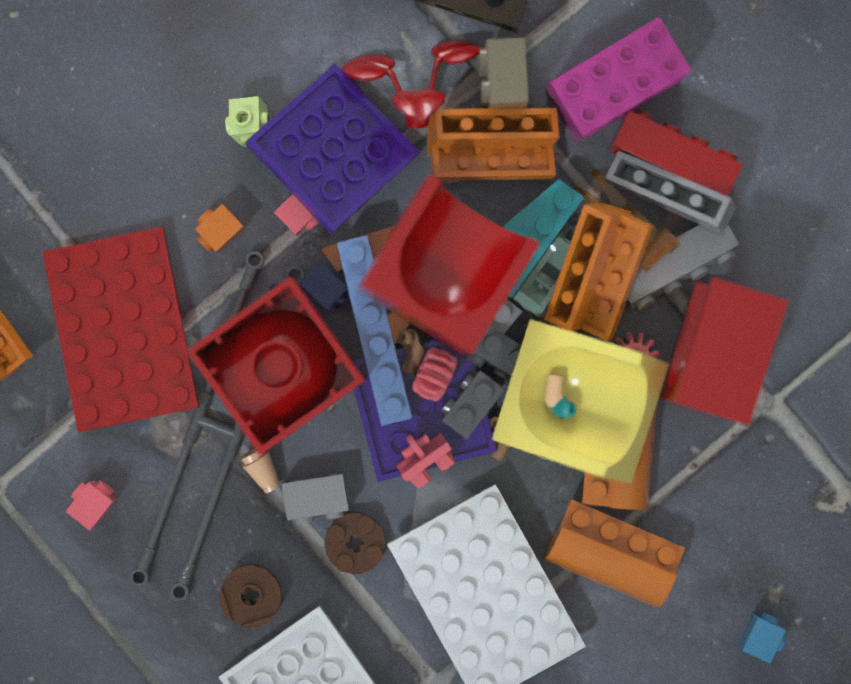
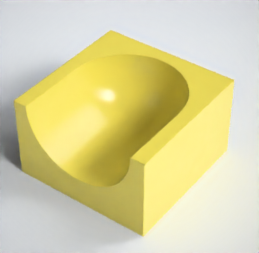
(612, 396)

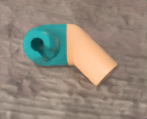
(556, 400)

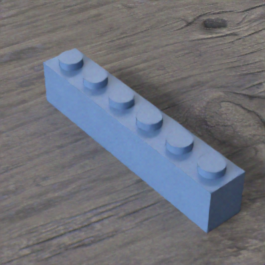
(374, 335)

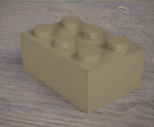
(504, 73)

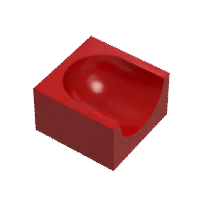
(446, 267)
(723, 350)
(276, 365)

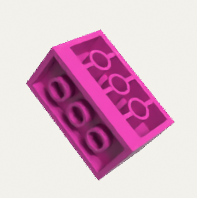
(617, 80)

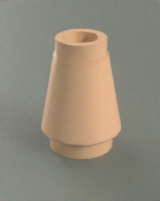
(261, 469)

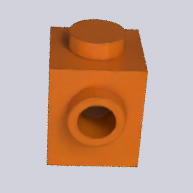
(218, 228)

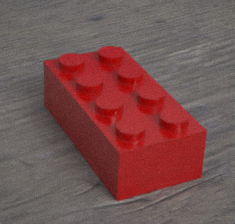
(675, 153)

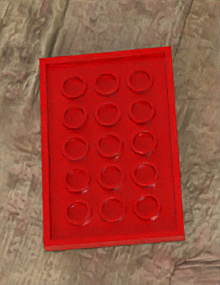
(121, 329)

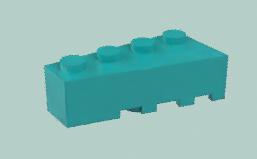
(543, 221)

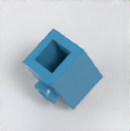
(763, 637)

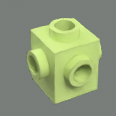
(246, 118)

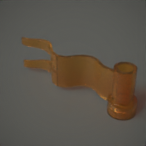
(660, 241)

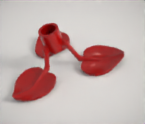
(415, 104)

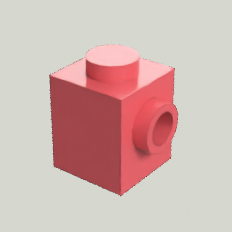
(296, 215)
(91, 503)

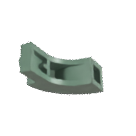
(540, 284)

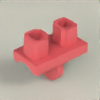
(422, 454)

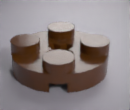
(370, 552)
(241, 610)

